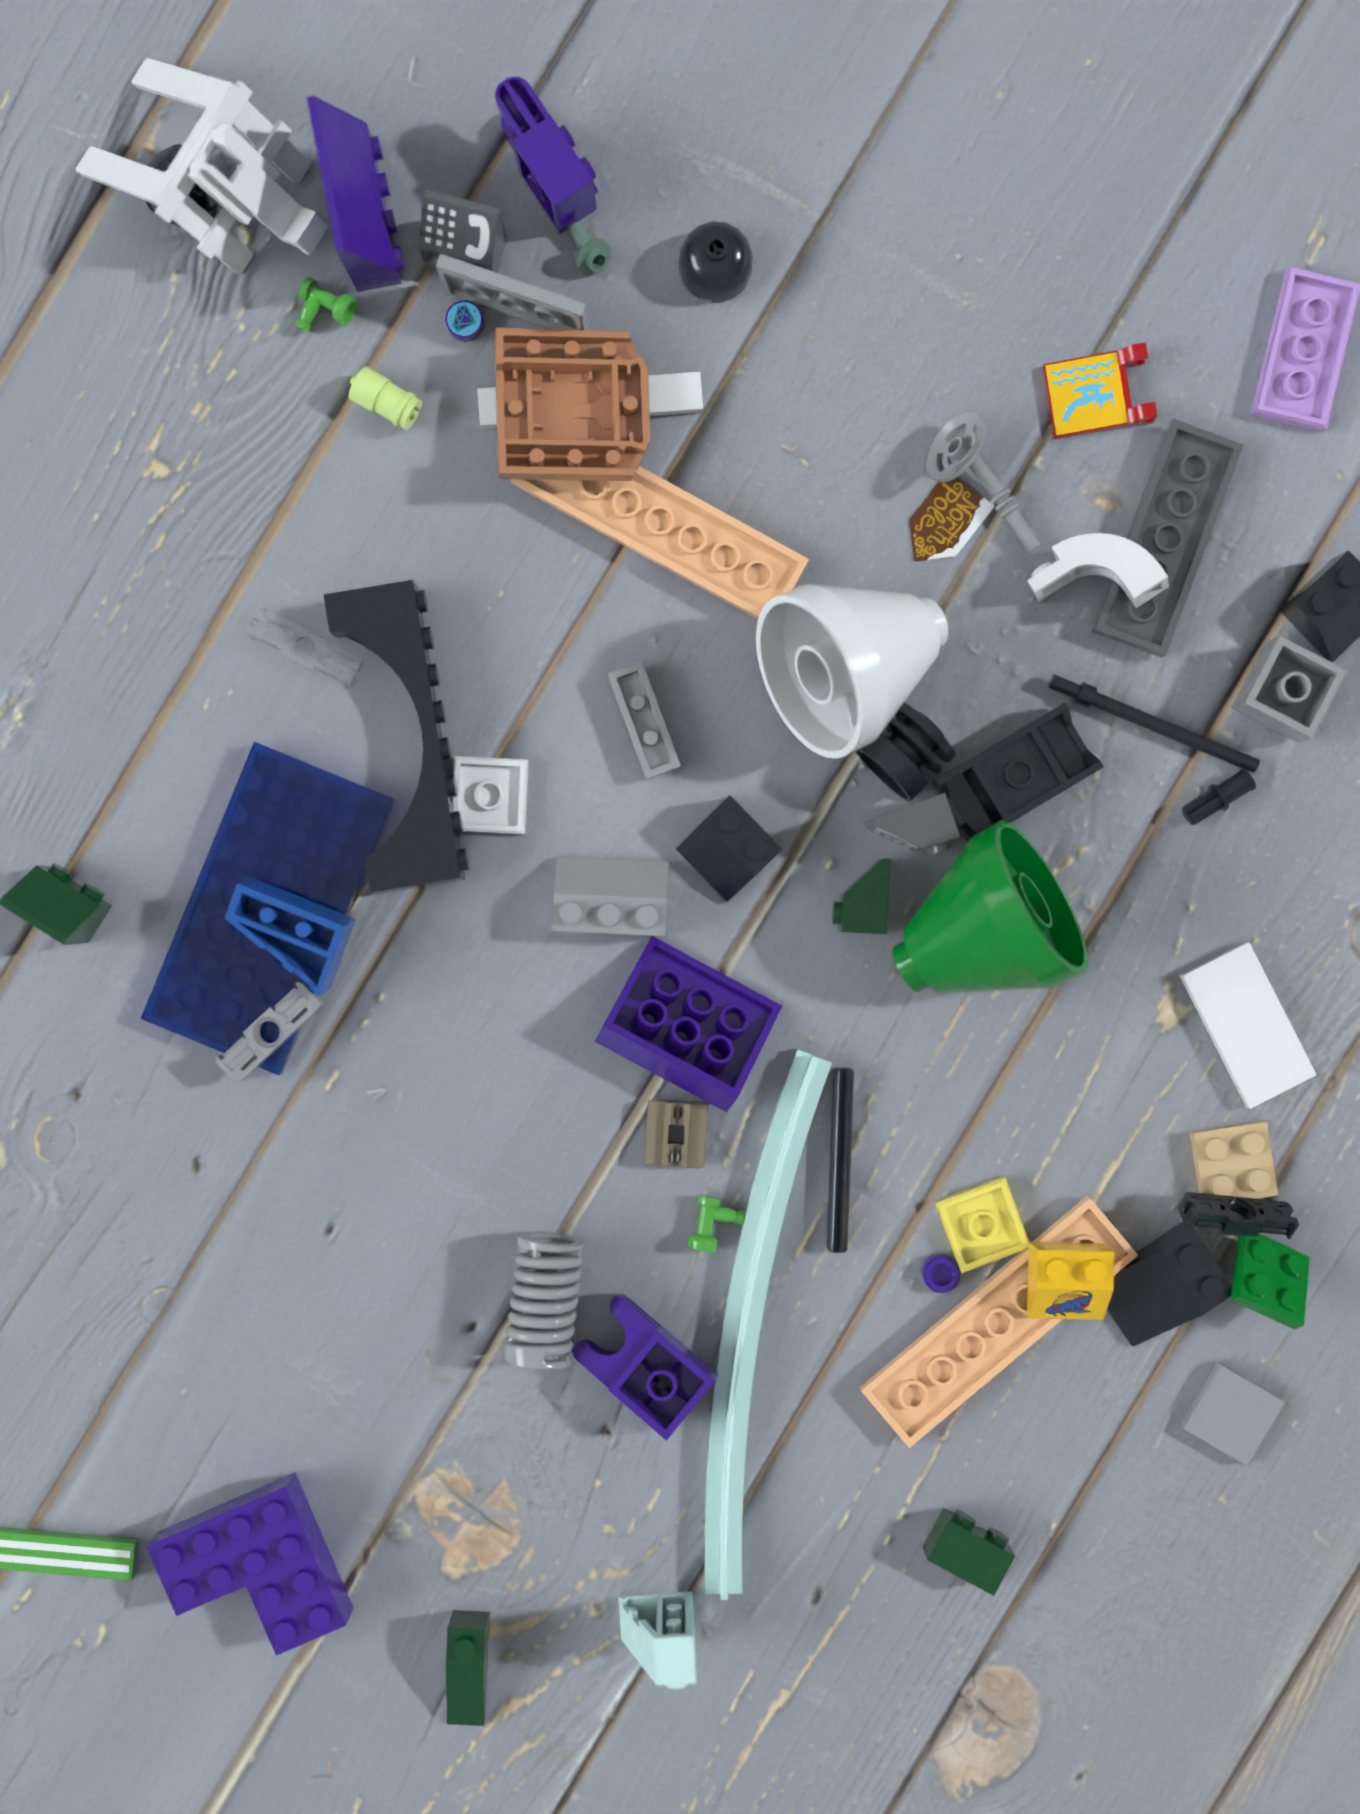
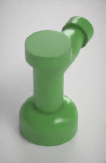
(342, 307)
(710, 1212)

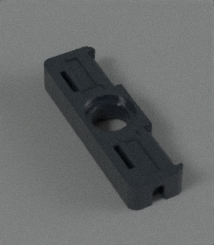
(1215, 1212)

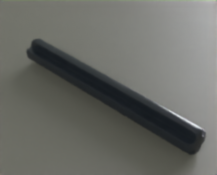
(840, 1159)

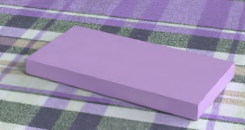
(1306, 349)

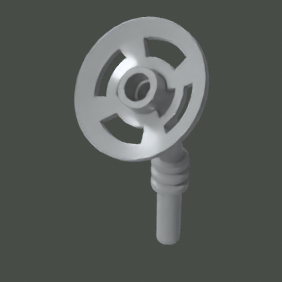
(966, 456)

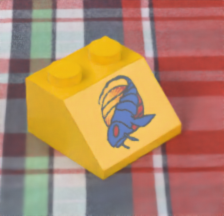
(1069, 1280)

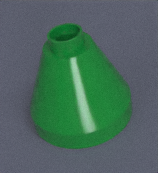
(993, 922)

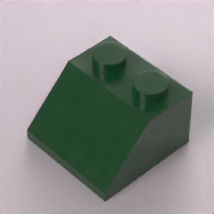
(57, 904)

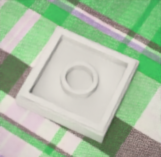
(491, 794)

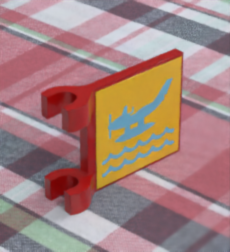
(1094, 393)

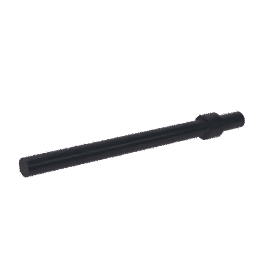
(1087, 695)

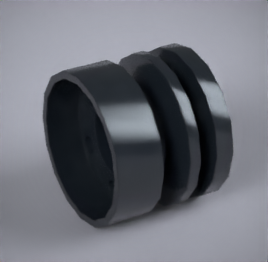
(911, 744)

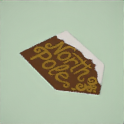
(947, 520)

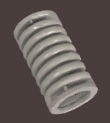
(538, 1302)

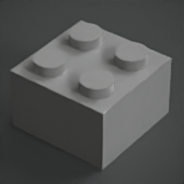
(1289, 689)

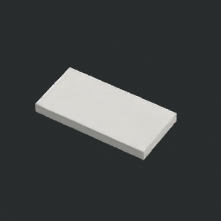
(1247, 1025)

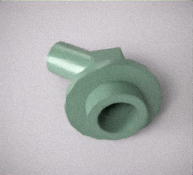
(591, 254)

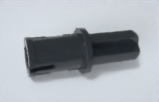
(1218, 797)

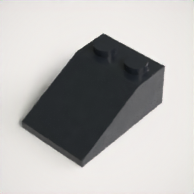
(1166, 1286)

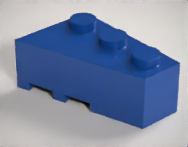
(293, 929)

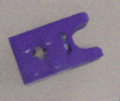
(545, 155)
(633, 1369)

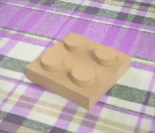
(1235, 1160)

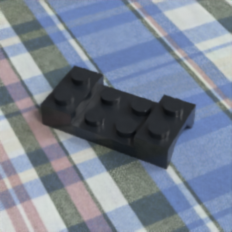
(1017, 773)

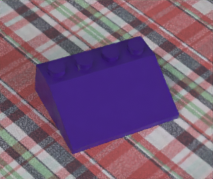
(356, 196)
(689, 1024)

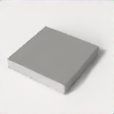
(1232, 1414)

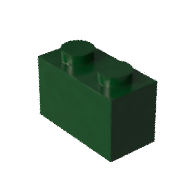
(969, 1550)

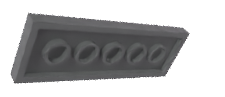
(1174, 528)

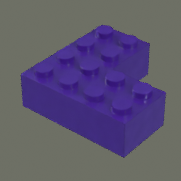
(263, 1544)

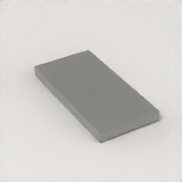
(511, 296)

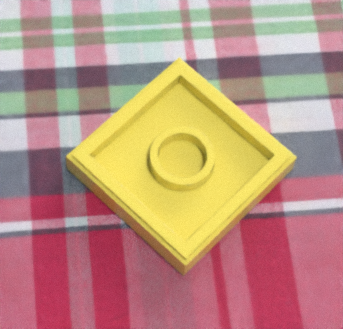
(982, 1224)

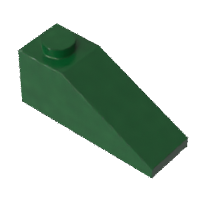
(467, 1667)

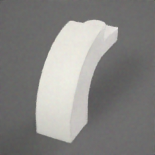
(1104, 556)

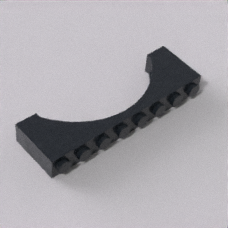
(426, 842)

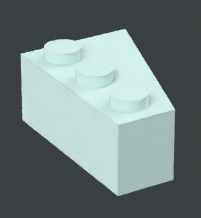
(661, 1635)

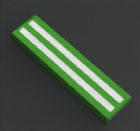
(68, 1553)

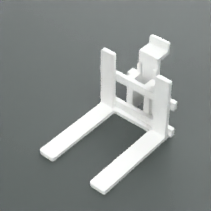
(249, 190)

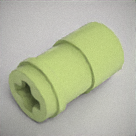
(383, 397)

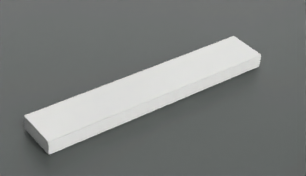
(667, 396)

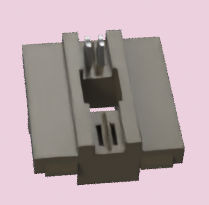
(672, 1153)

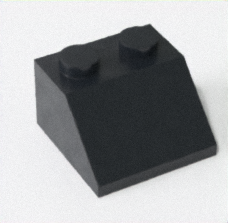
(1329, 607)
(728, 848)

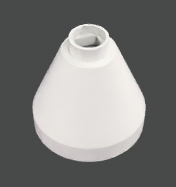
(845, 660)

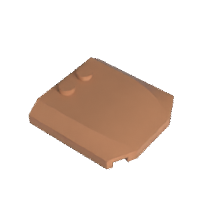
(570, 405)

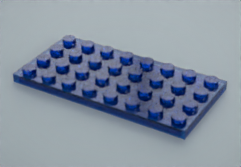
(290, 831)

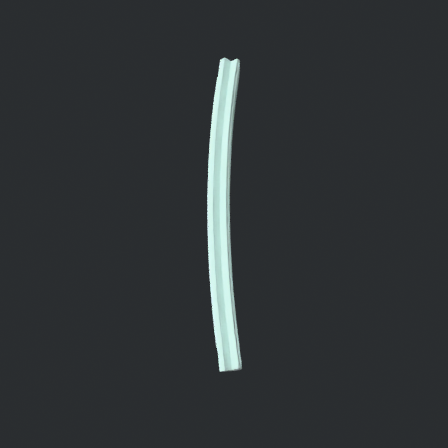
(744, 1320)

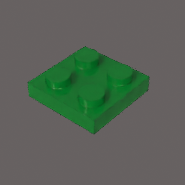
(1271, 1279)

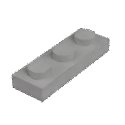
(644, 720)

